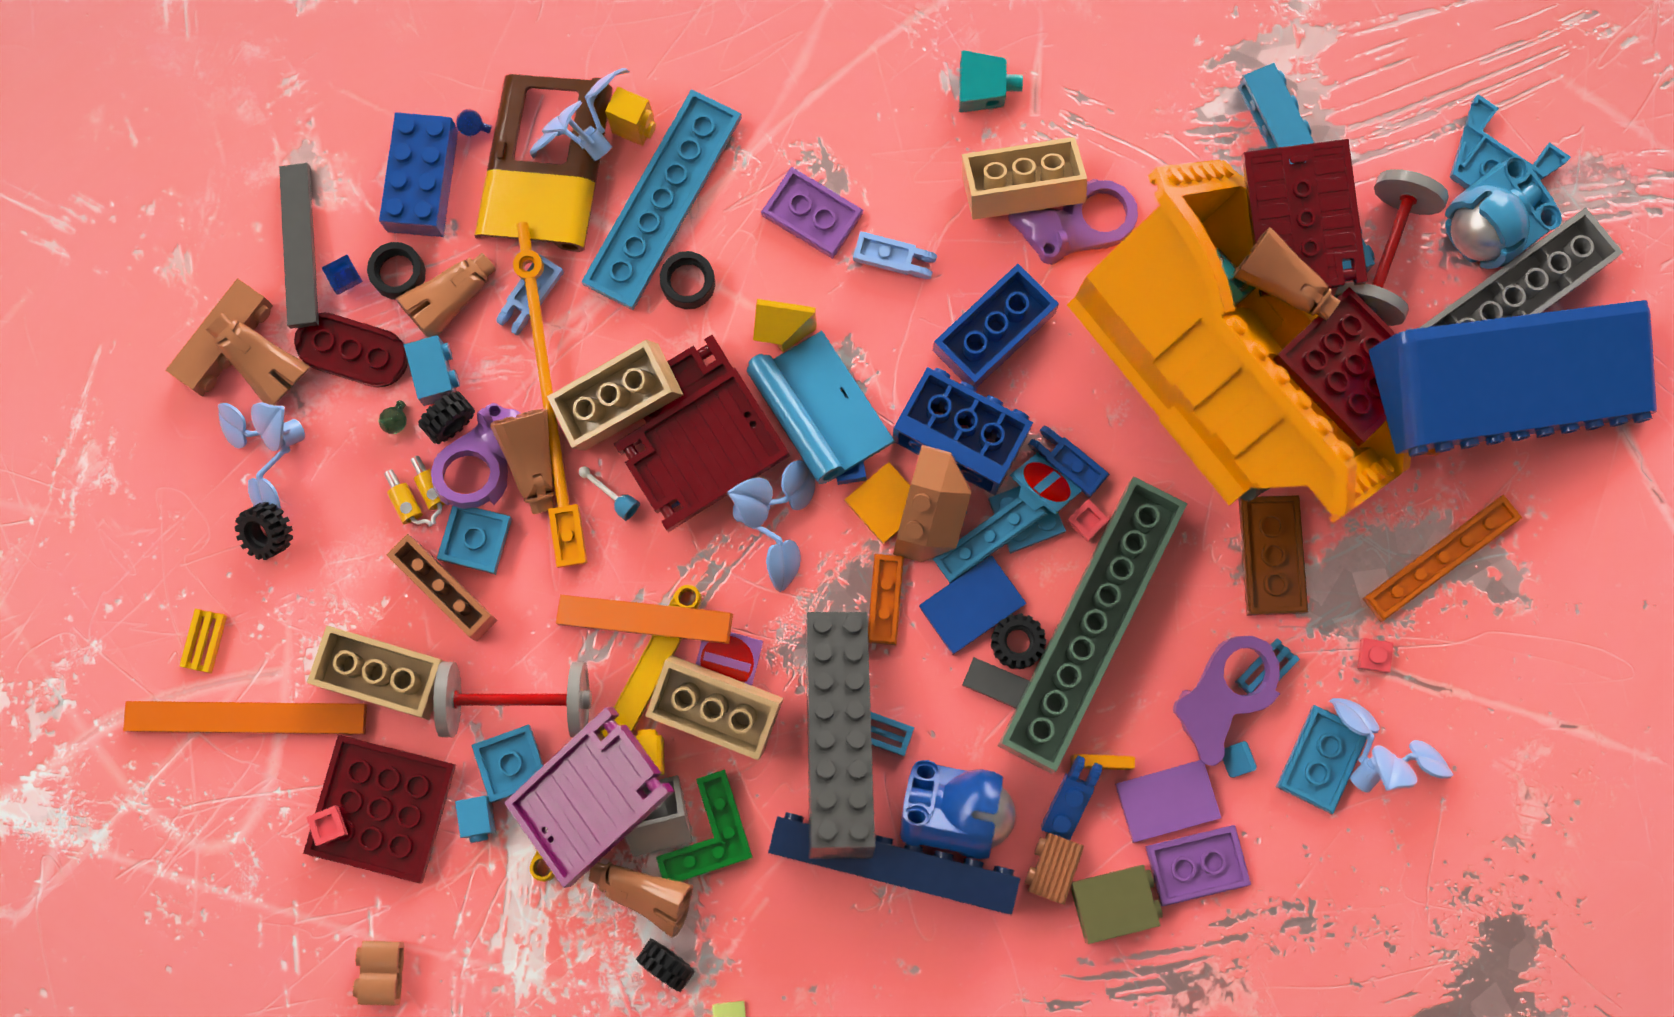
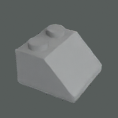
(665, 826)

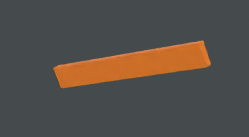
(245, 717)

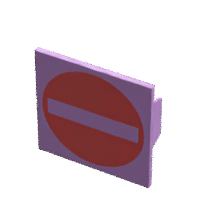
(734, 660)

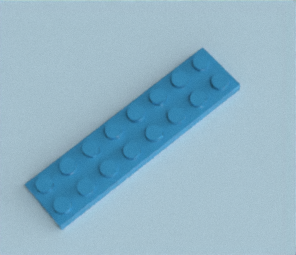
(661, 199)

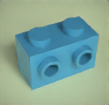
(431, 369)

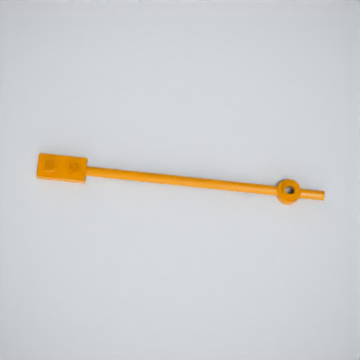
(566, 518)

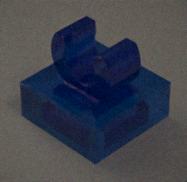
(342, 274)

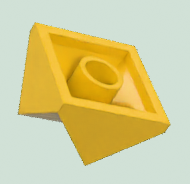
(783, 323)

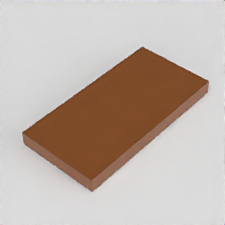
(1273, 555)

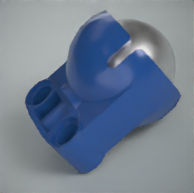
(956, 809)

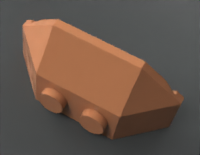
(933, 507)

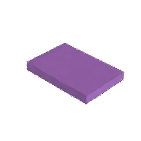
(812, 212)
(1168, 801)
(1198, 865)

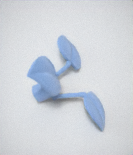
(590, 139)
(276, 434)
(752, 508)
(1384, 764)

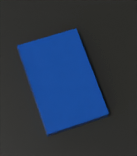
(972, 604)

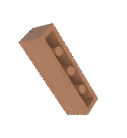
(200, 358)
(441, 587)

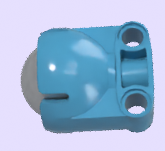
(1501, 214)

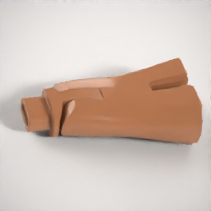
(1284, 275)
(441, 298)
(260, 362)
(527, 451)
(655, 898)

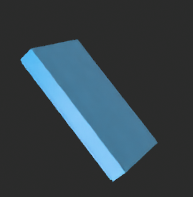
(1321, 760)

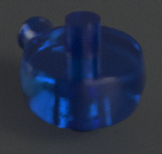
(471, 123)

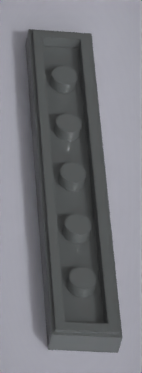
(298, 246)

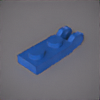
(1071, 462)
(1070, 800)

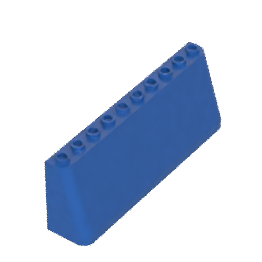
(1516, 377)

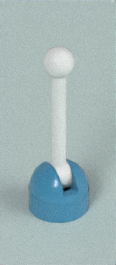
(624, 505)

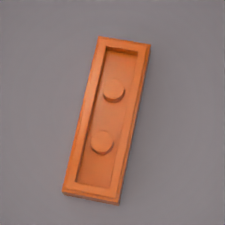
(885, 599)

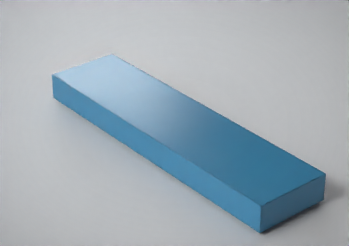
(988, 538)

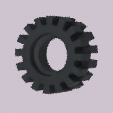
(446, 417)
(253, 536)
(1027, 625)
(665, 965)

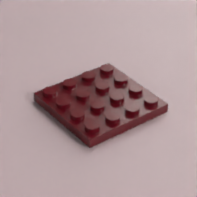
(1335, 366)
(387, 805)

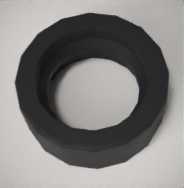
(388, 251)
(678, 260)

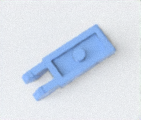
(892, 255)
(518, 297)

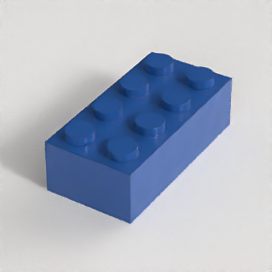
(418, 174)
(995, 326)

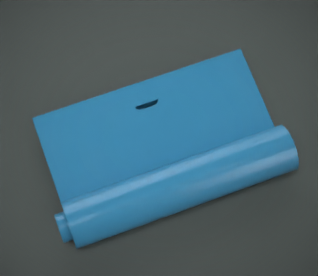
(824, 424)

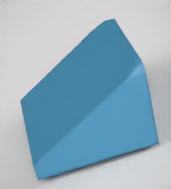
(1238, 759)

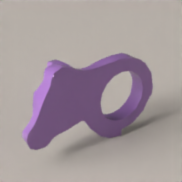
(1064, 231)
(481, 444)
(1211, 705)

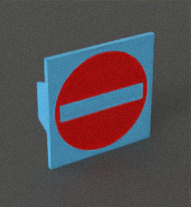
(1044, 485)

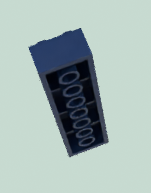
(907, 868)

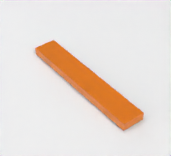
(1442, 558)
(644, 618)

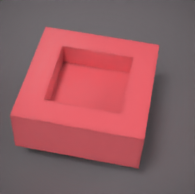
(1087, 520)
(1375, 655)
(327, 825)

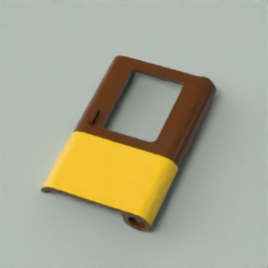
(546, 195)

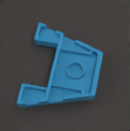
(1481, 152)

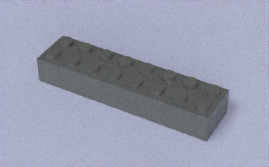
(839, 736)

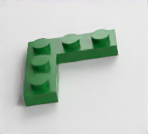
(729, 839)

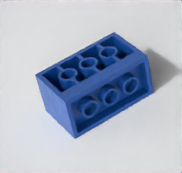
(978, 460)

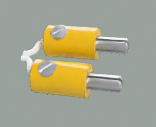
(404, 500)

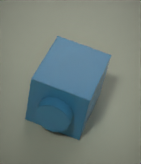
(475, 818)

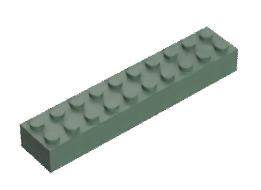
(1092, 625)

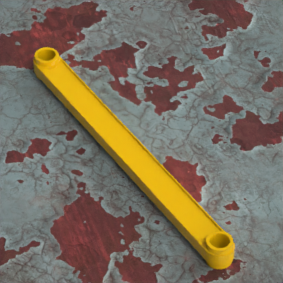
(639, 687)

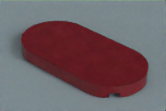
(352, 350)

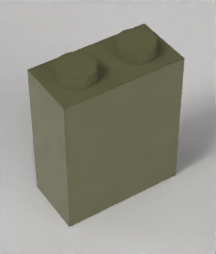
(1116, 904)

